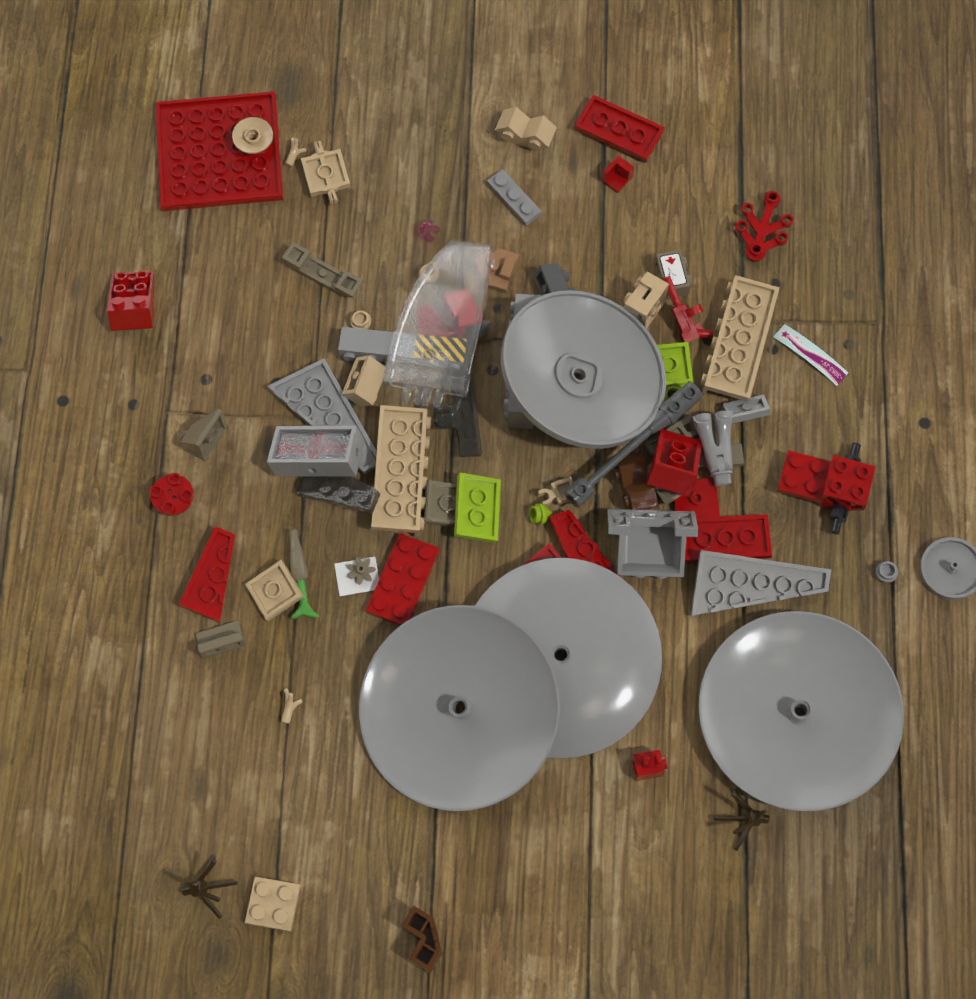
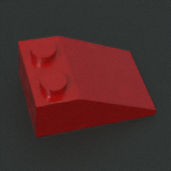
(675, 463)

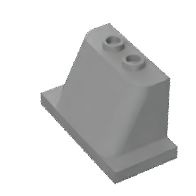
(651, 541)

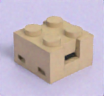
(647, 298)

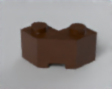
(633, 481)
(424, 929)

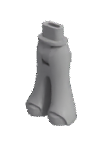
(719, 457)

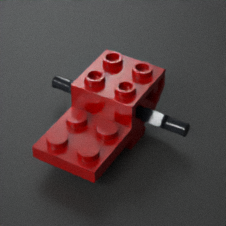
(834, 484)

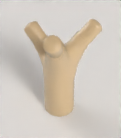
(294, 152)
(289, 706)

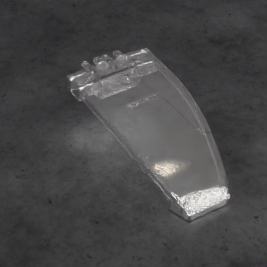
(441, 324)

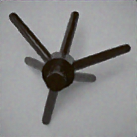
(751, 818)
(199, 887)

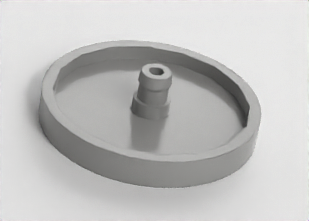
(949, 568)

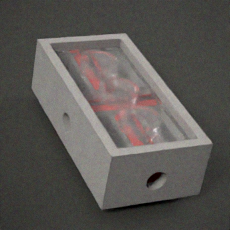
(316, 450)

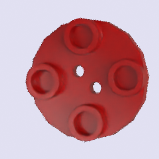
(164, 501)

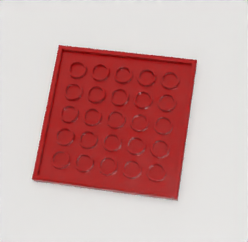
(199, 157)

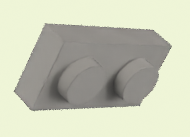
(746, 410)

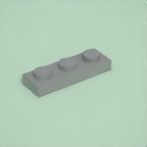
(514, 197)

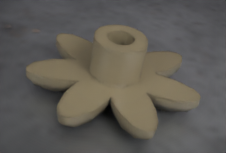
(363, 573)

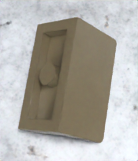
(220, 639)

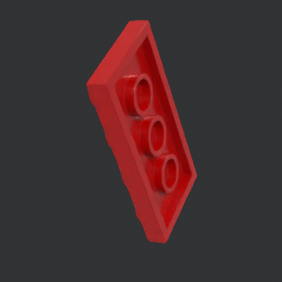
(619, 128)
(731, 535)
(402, 580)

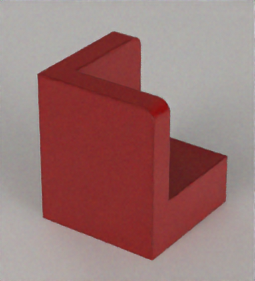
(618, 174)

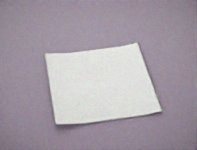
(350, 586)

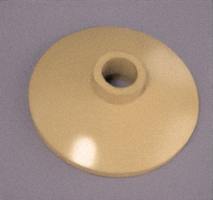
(252, 128)

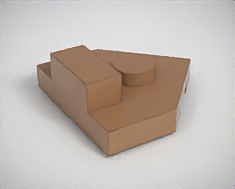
(503, 270)

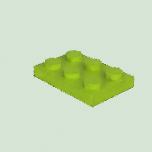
(477, 508)

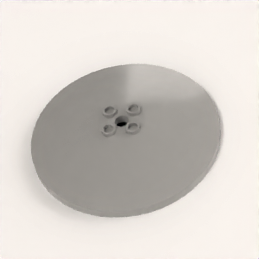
(602, 343)

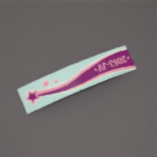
(811, 353)

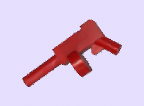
(683, 316)

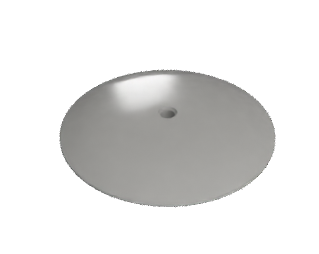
(607, 640)
(808, 664)
(413, 698)

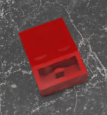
(131, 301)

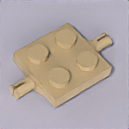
(325, 172)

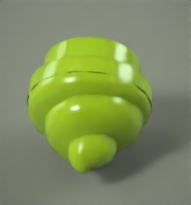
(539, 514)

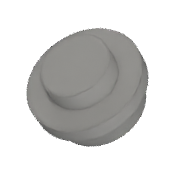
(886, 571)

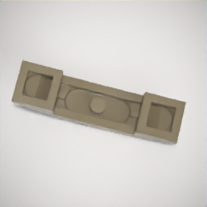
(321, 272)

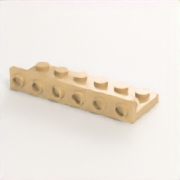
(740, 338)
(400, 469)

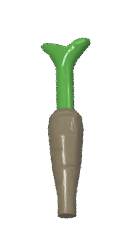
(300, 573)

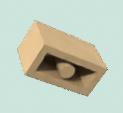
(364, 381)

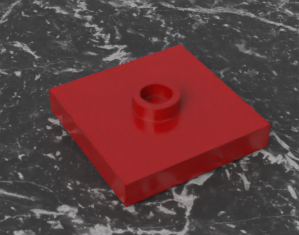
(702, 499)

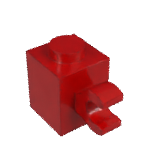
(649, 765)

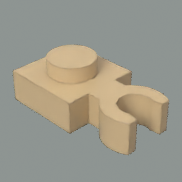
(556, 492)

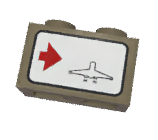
(675, 266)

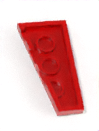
(575, 541)
(209, 581)

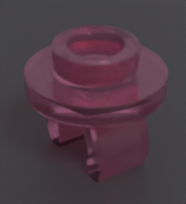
(424, 230)

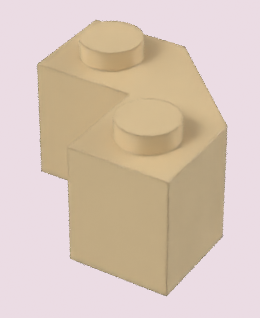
(523, 131)

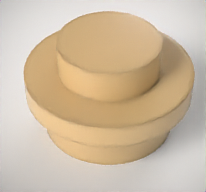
(360, 320)

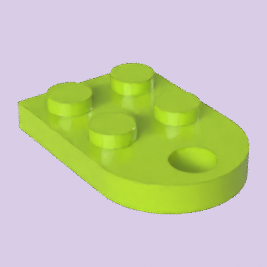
(677, 365)

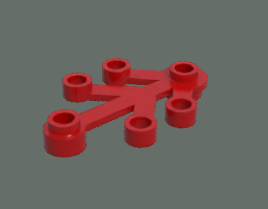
(762, 229)

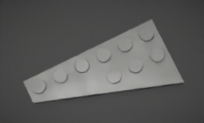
(319, 401)
(742, 581)

